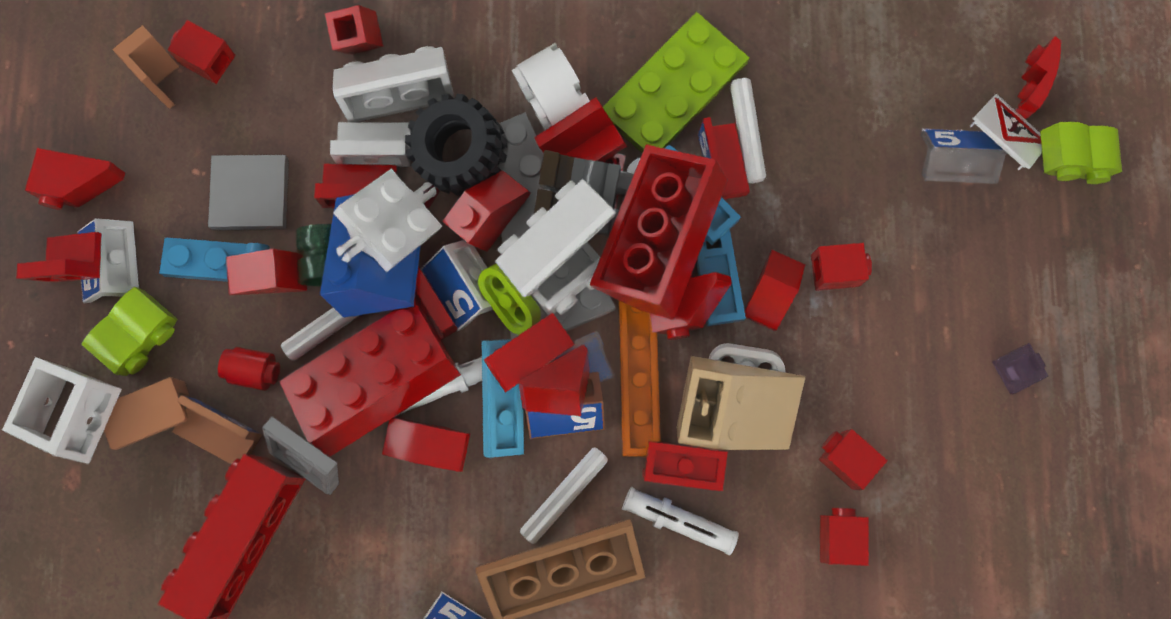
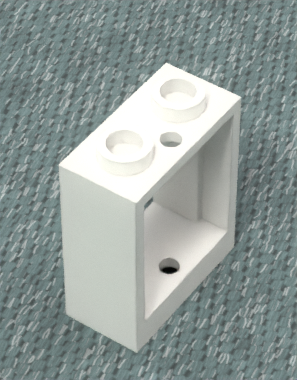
(72, 435)

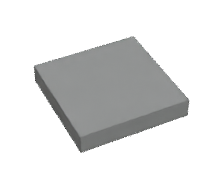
(248, 192)
(301, 456)

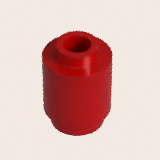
(248, 368)

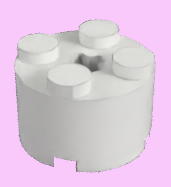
(550, 85)

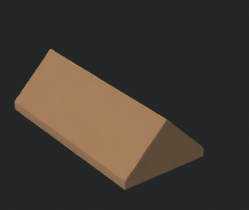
(561, 571)

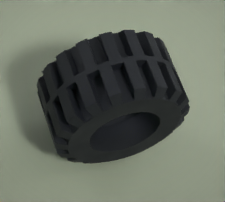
(437, 125)

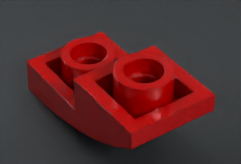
(1040, 76)
(528, 352)
(426, 444)

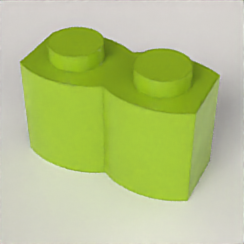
(1081, 152)
(130, 332)

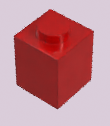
(354, 30)
(201, 51)
(840, 266)
(851, 458)
(844, 538)

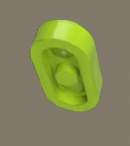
(509, 304)

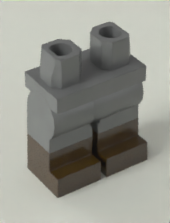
(603, 178)

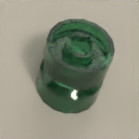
(313, 245)

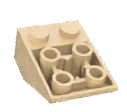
(738, 406)

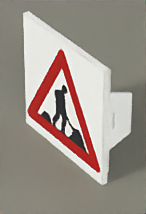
(1010, 131)

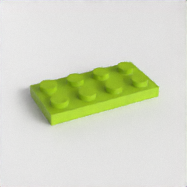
(675, 84)

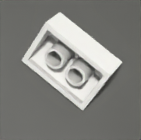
(391, 84)
(553, 236)

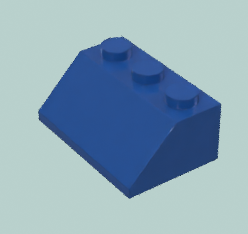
(362, 283)

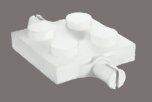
(387, 220)

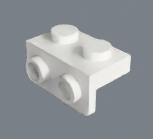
(571, 278)

